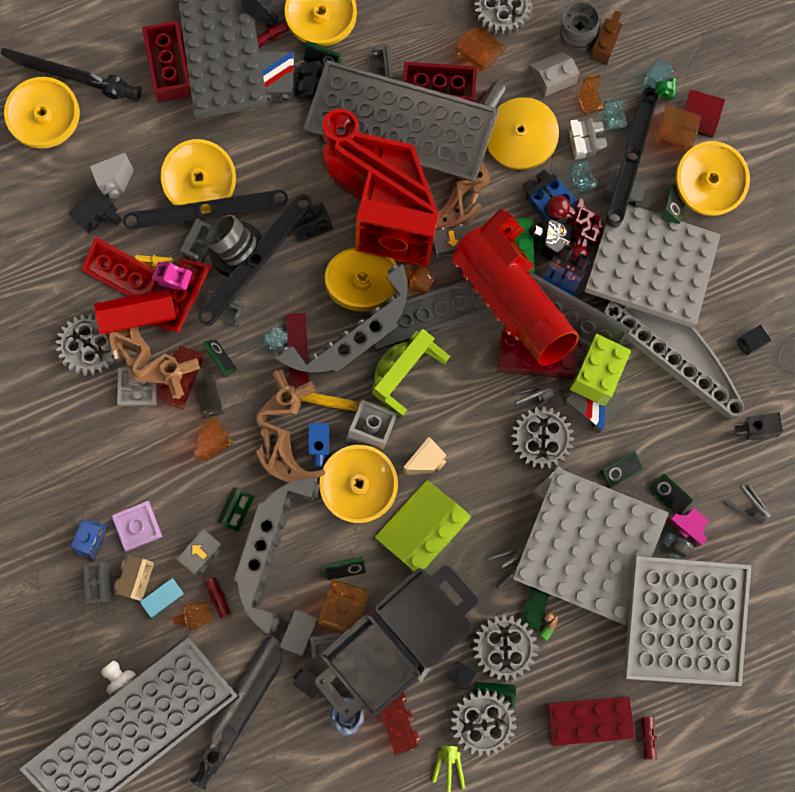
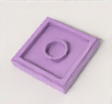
(137, 526)

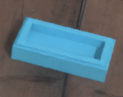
(162, 598)

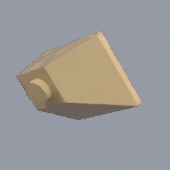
(426, 459)

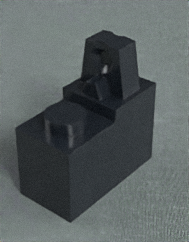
(261, 11)
(94, 209)

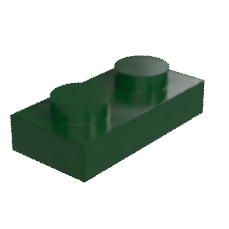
(534, 608)

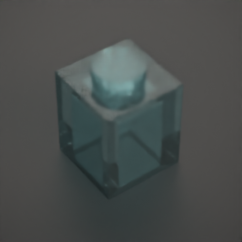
(659, 72)

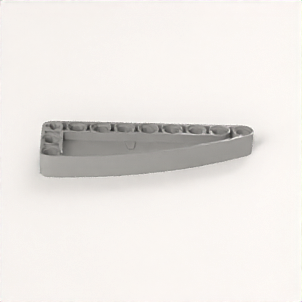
(689, 352)

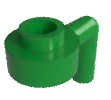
(666, 88)

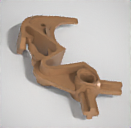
(455, 201)
(155, 371)
(277, 407)

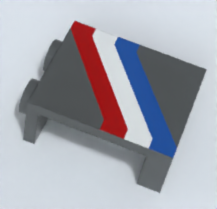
(278, 75)
(593, 411)

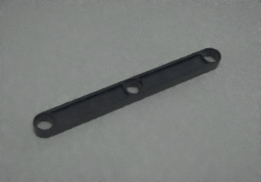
(630, 166)
(192, 211)
(246, 270)

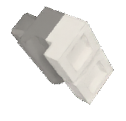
(584, 138)

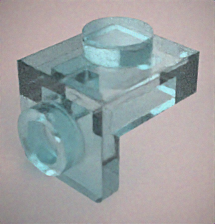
(614, 114)
(582, 176)

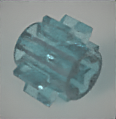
(276, 338)

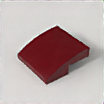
(708, 107)

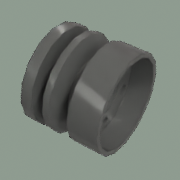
(579, 25)
(230, 240)

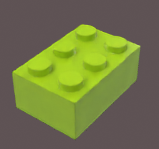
(600, 370)

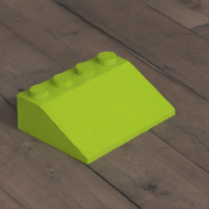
(423, 527)

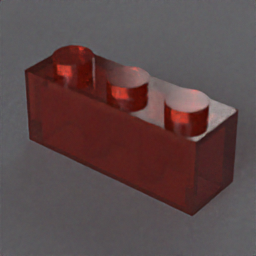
(181, 355)
(398, 726)

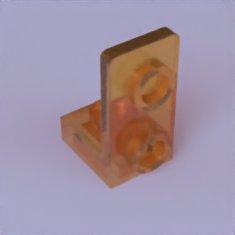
(589, 96)

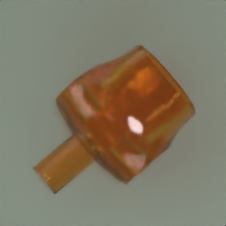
(420, 279)
(195, 615)

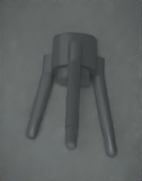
(541, 392)
(759, 511)
(517, 552)

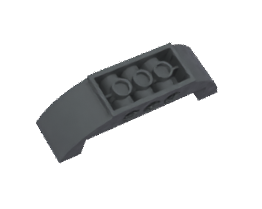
(386, 317)
(270, 512)

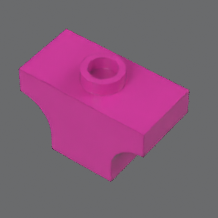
(171, 276)
(690, 526)

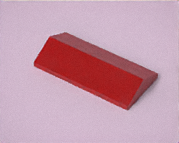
(118, 269)
(184, 299)
(134, 311)

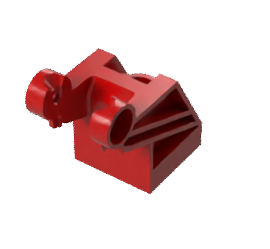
(396, 204)

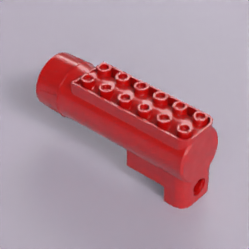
(503, 279)

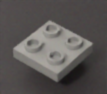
(133, 392)

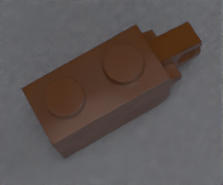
(607, 39)

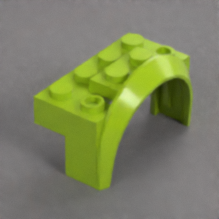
(390, 373)

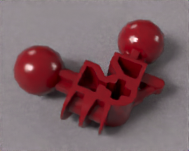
(587, 222)

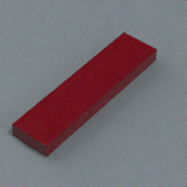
(298, 338)

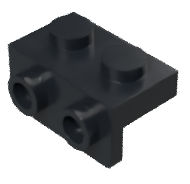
(308, 79)
(314, 223)

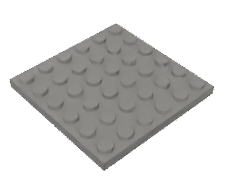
(654, 265)
(588, 543)
(687, 621)

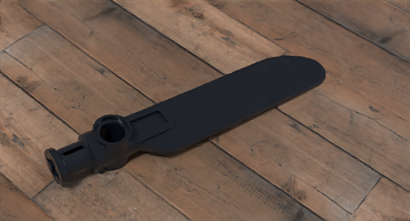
(112, 87)
(237, 713)

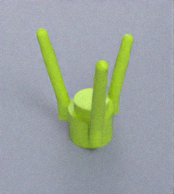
(449, 754)

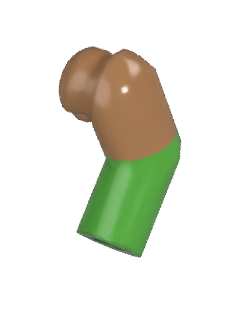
(549, 628)

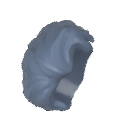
(346, 726)

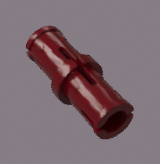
(272, 33)
(217, 597)
(648, 738)

